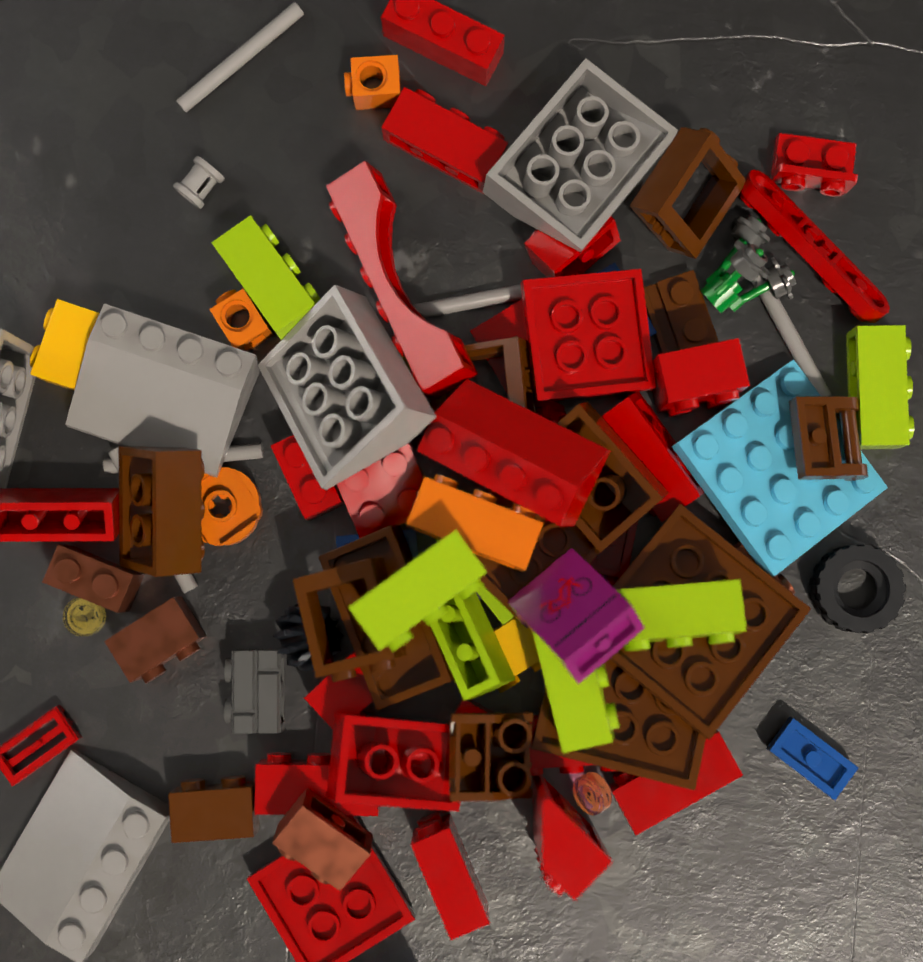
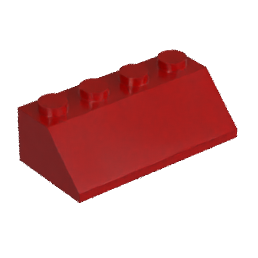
(515, 452)
(565, 842)

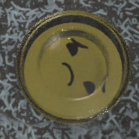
(83, 617)

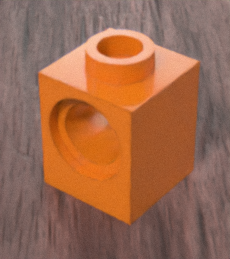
(381, 67)
(248, 336)

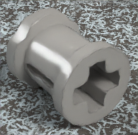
(198, 182)

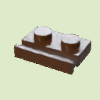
(679, 313)

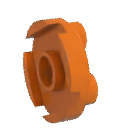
(244, 511)

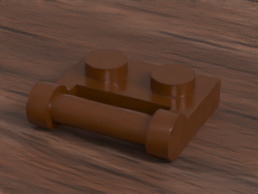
(818, 440)

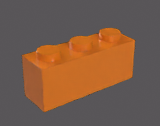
(485, 527)

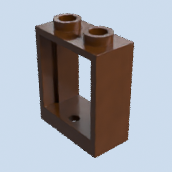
(669, 178)
(516, 367)
(306, 589)

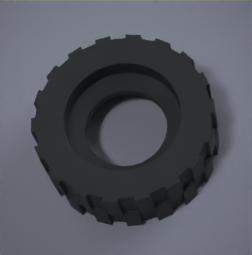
(888, 584)

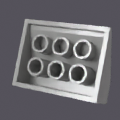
(579, 158)
(161, 387)
(344, 387)
(15, 394)
(80, 855)

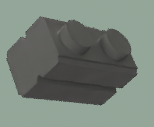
(256, 691)

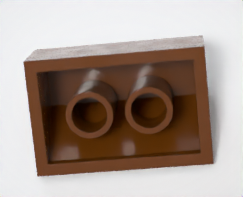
(623, 487)
(160, 510)

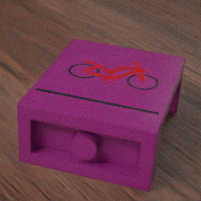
(576, 614)

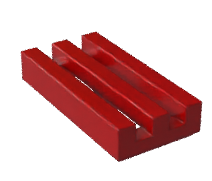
(64, 725)

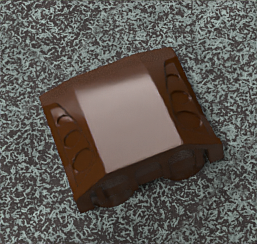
(490, 756)

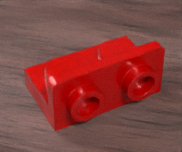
(814, 164)

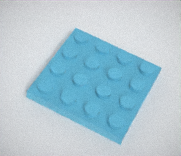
(751, 475)

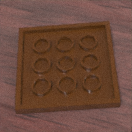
(705, 679)
(648, 743)

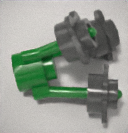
(749, 263)

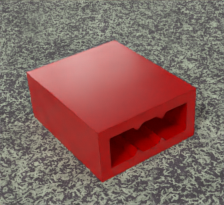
(449, 875)

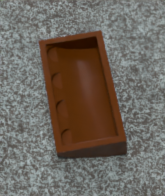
(424, 664)

